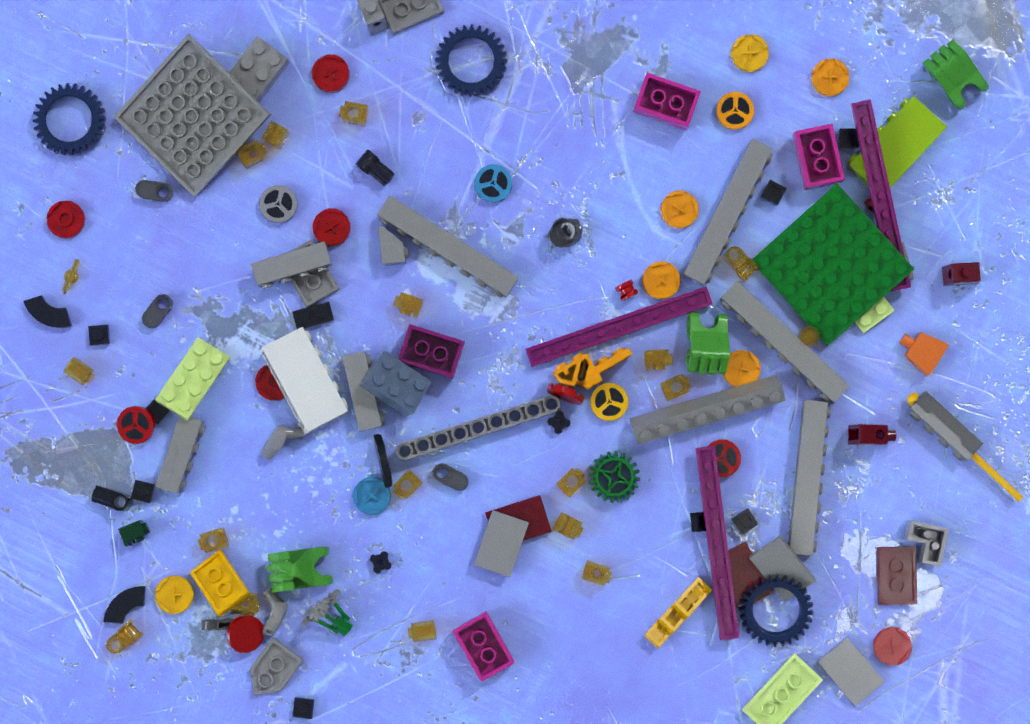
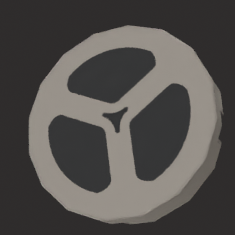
(278, 204)

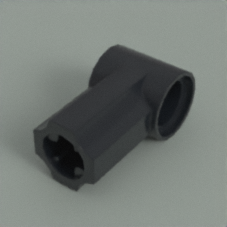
(371, 165)
(110, 498)

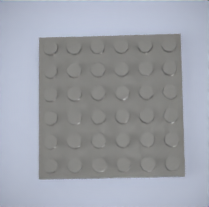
(192, 115)

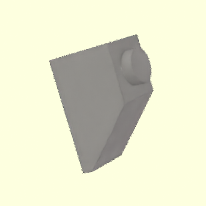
(392, 248)

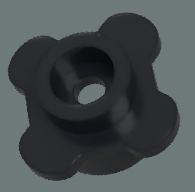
(559, 417)
(385, 562)

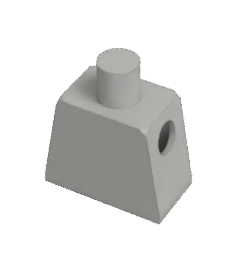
(372, 14)

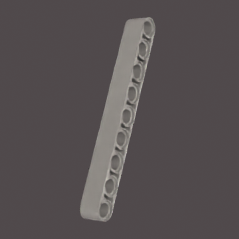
(468, 427)

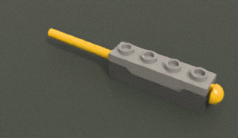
(953, 434)

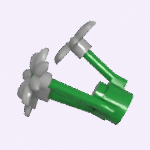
(340, 624)

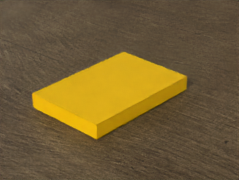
(220, 583)

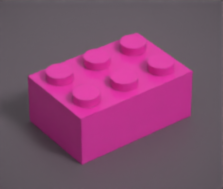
(666, 101)
(818, 157)
(483, 646)

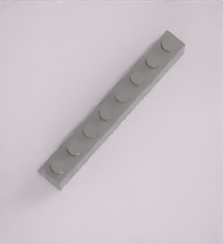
(727, 212)
(447, 246)
(784, 342)
(707, 409)
(807, 477)

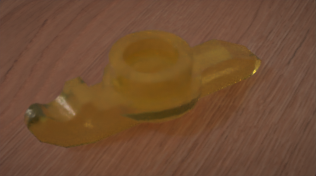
(70, 276)

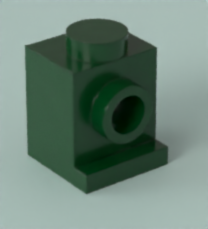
(134, 532)

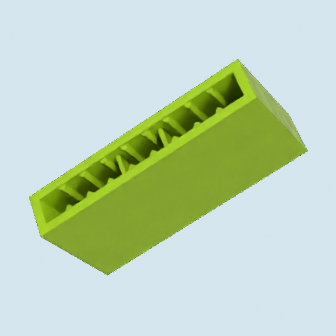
(902, 140)

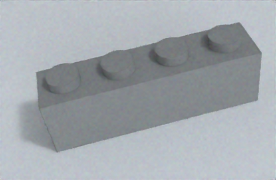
(291, 264)
(364, 403)
(179, 455)

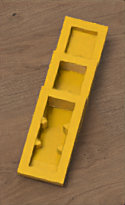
(678, 612)

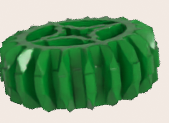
(620, 461)

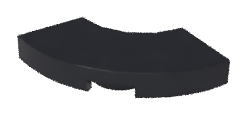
(47, 314)
(383, 461)
(124, 603)

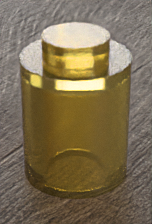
(809, 335)
(79, 371)
(422, 631)

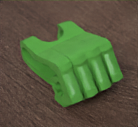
(954, 71)
(708, 346)
(297, 569)

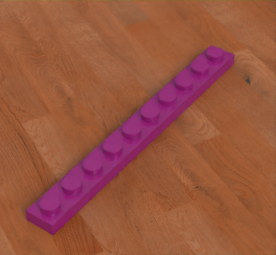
(877, 177)
(619, 326)
(717, 542)

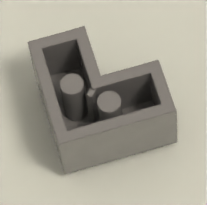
(932, 539)

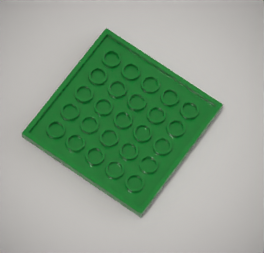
(832, 264)

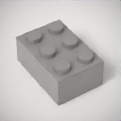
(259, 68)

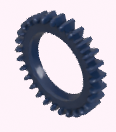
(476, 86)
(87, 138)
(787, 634)

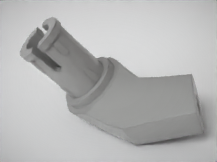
(278, 439)
(276, 615)

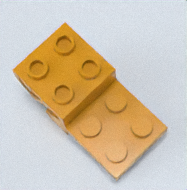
(567, 374)

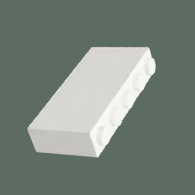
(304, 380)

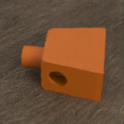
(923, 351)

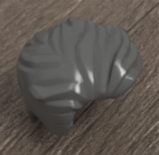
(565, 232)

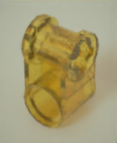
(741, 263)
(125, 637)

